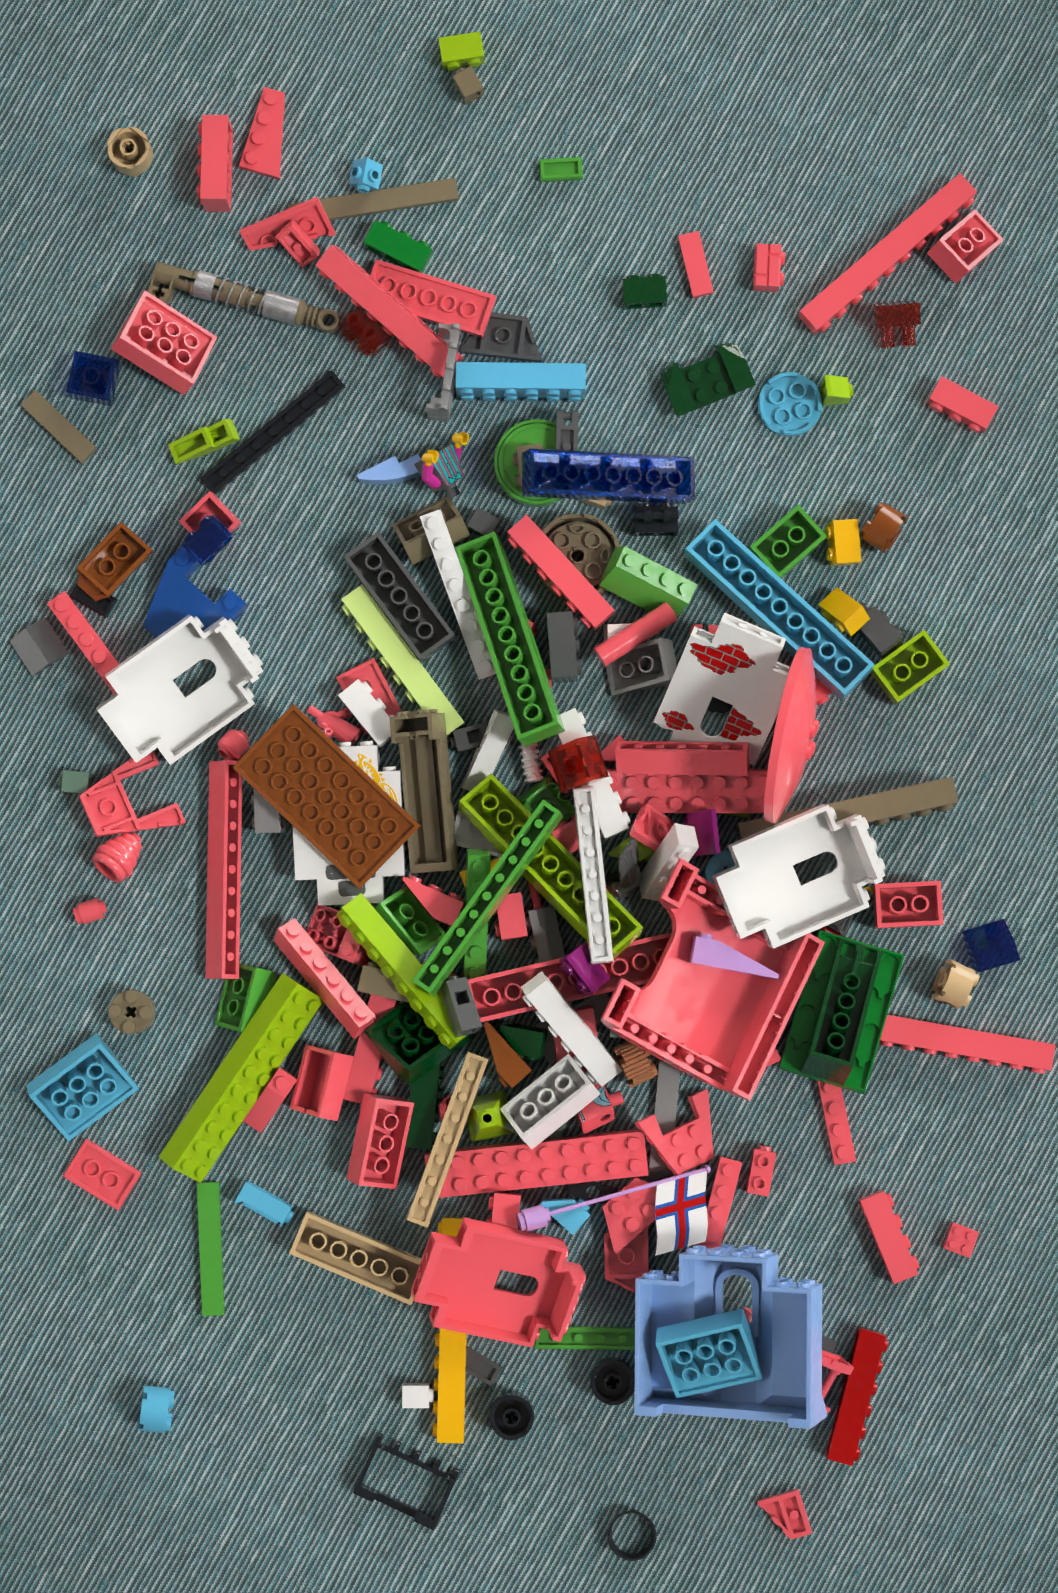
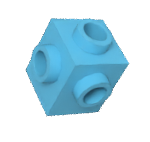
(365, 175)

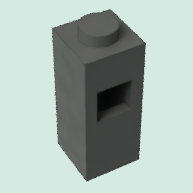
(468, 738)
(460, 1006)

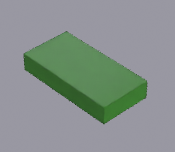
(561, 169)

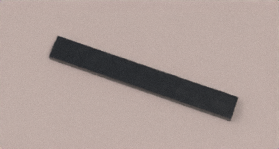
(273, 432)

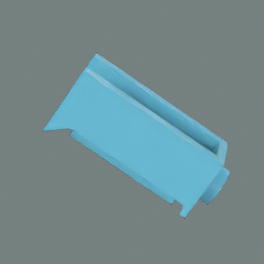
(265, 1203)

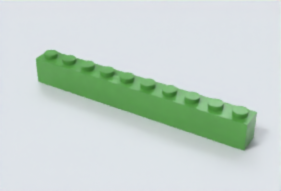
(488, 898)

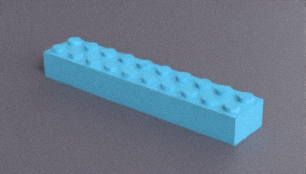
(777, 608)

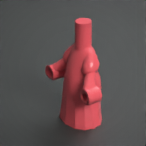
(335, 726)

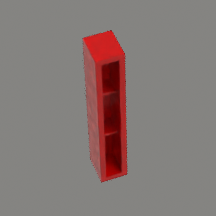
(855, 1396)

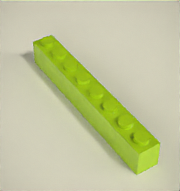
(397, 964)

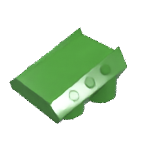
(551, 793)

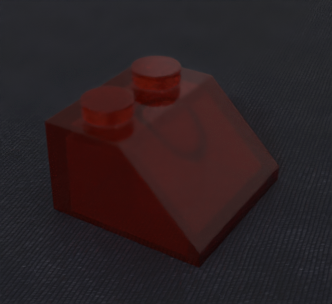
(578, 763)

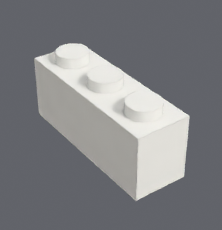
(368, 711)

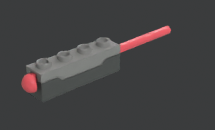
(545, 930)

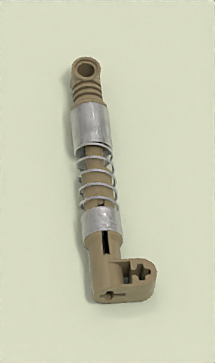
(273, 304)

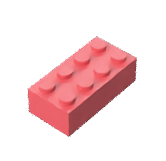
(216, 163)
(380, 1141)

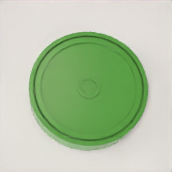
(522, 434)

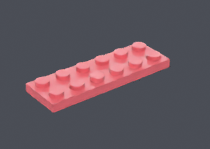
(436, 298)

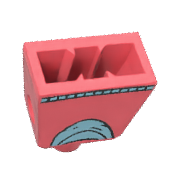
(599, 1110)

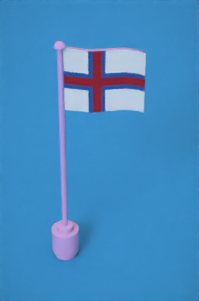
(678, 1210)

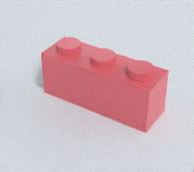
(962, 405)

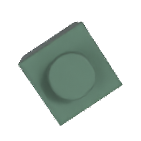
(75, 782)

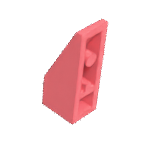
(270, 1099)

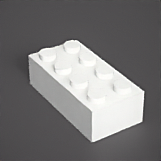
(550, 1101)

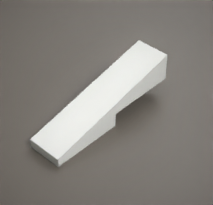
(490, 749)

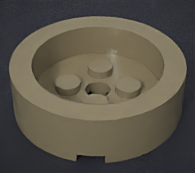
(586, 535)

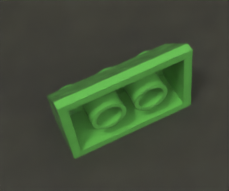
(243, 997)

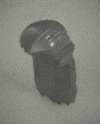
(628, 876)

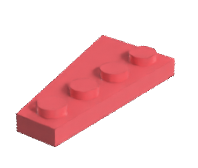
(264, 143)
(308, 215)

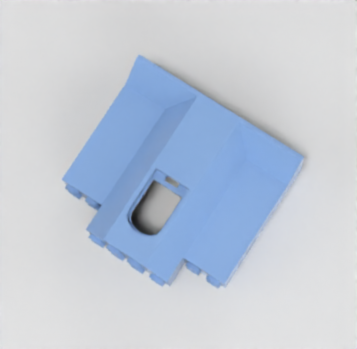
(783, 1329)

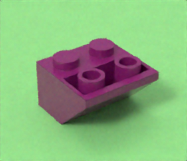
(587, 976)

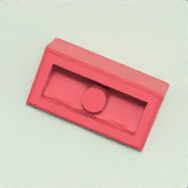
(298, 243)

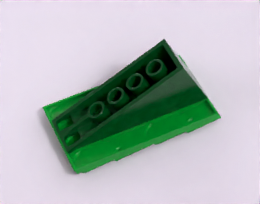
(842, 1013)

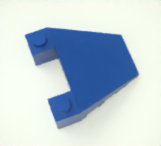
(179, 597)

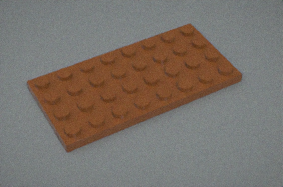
(326, 796)

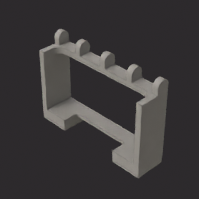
(440, 408)

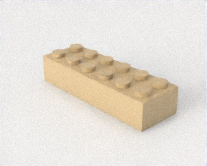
(356, 1256)

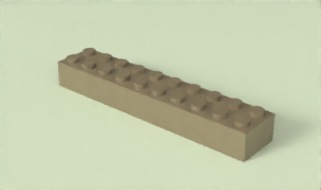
(879, 807)

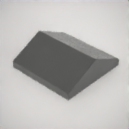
(39, 646)

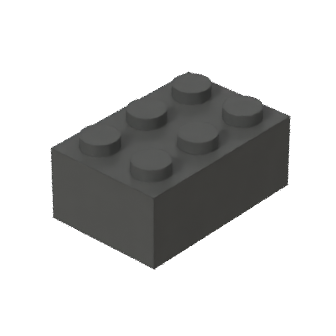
(563, 647)

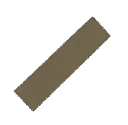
(59, 426)

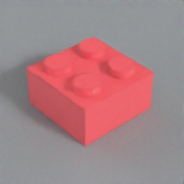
(960, 1239)

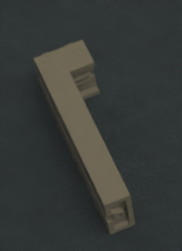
(427, 788)

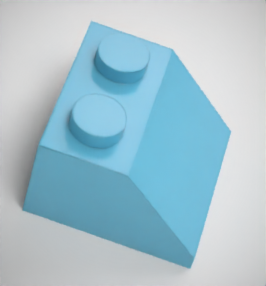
(571, 1219)

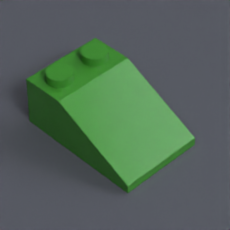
(410, 921)

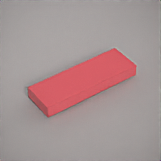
(695, 264)

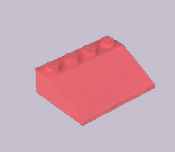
(164, 343)

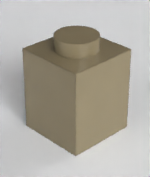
(468, 84)

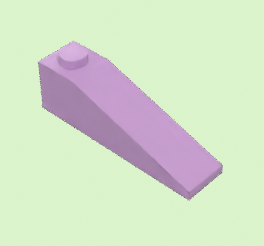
(717, 954)

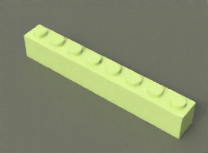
(398, 656)

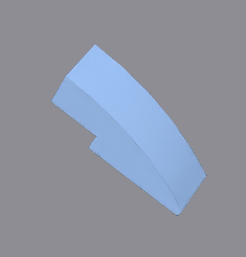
(391, 471)

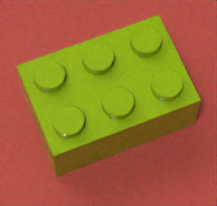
(909, 667)

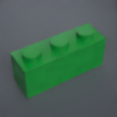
(398, 247)

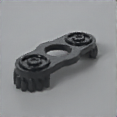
(579, 1190)

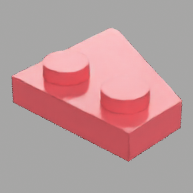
(788, 1512)

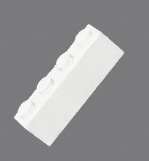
(678, 843)

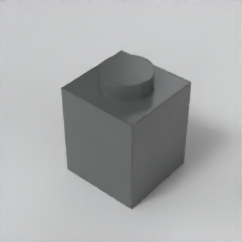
(483, 523)

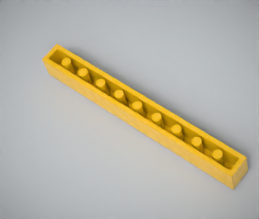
(452, 1372)

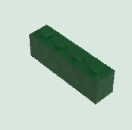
(424, 1115)

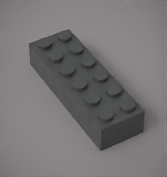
(399, 597)

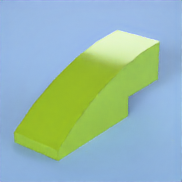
(204, 441)

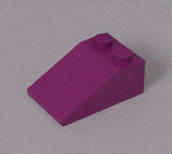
(706, 831)

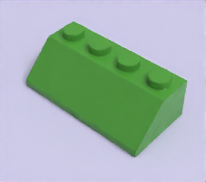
(645, 581)

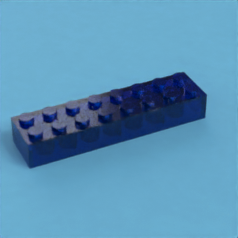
(608, 476)

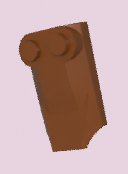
(112, 562)

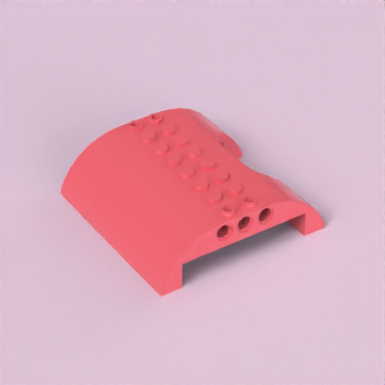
(707, 1017)

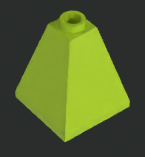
(498, 1125)

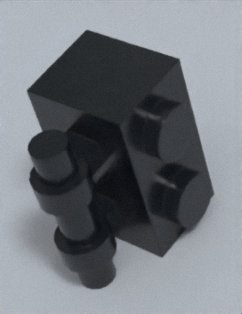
(656, 520)

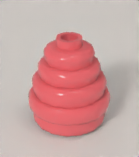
(118, 856)

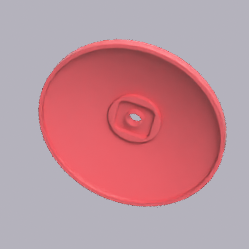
(792, 735)

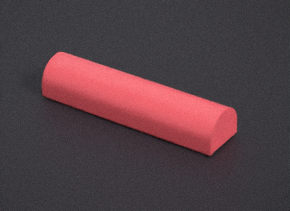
(635, 634)

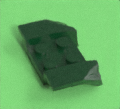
(707, 380)

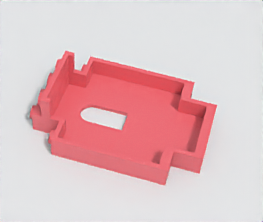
(461, 1275)

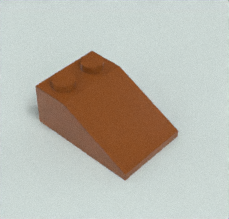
(507, 1061)

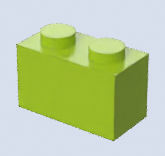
(461, 51)

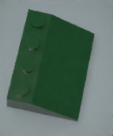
(408, 1043)

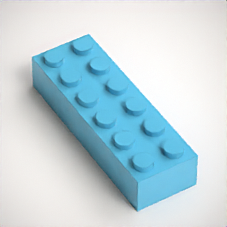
(520, 380)

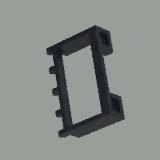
(419, 1516)

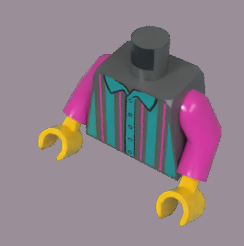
(442, 467)

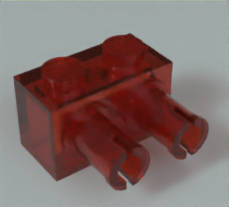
(893, 314)
(365, 333)

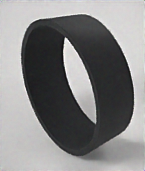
(632, 1556)

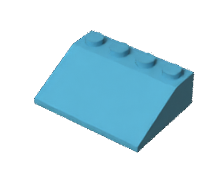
(81, 1087)
(708, 1353)

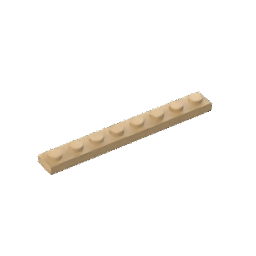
(447, 1139)

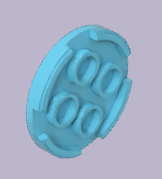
(790, 404)

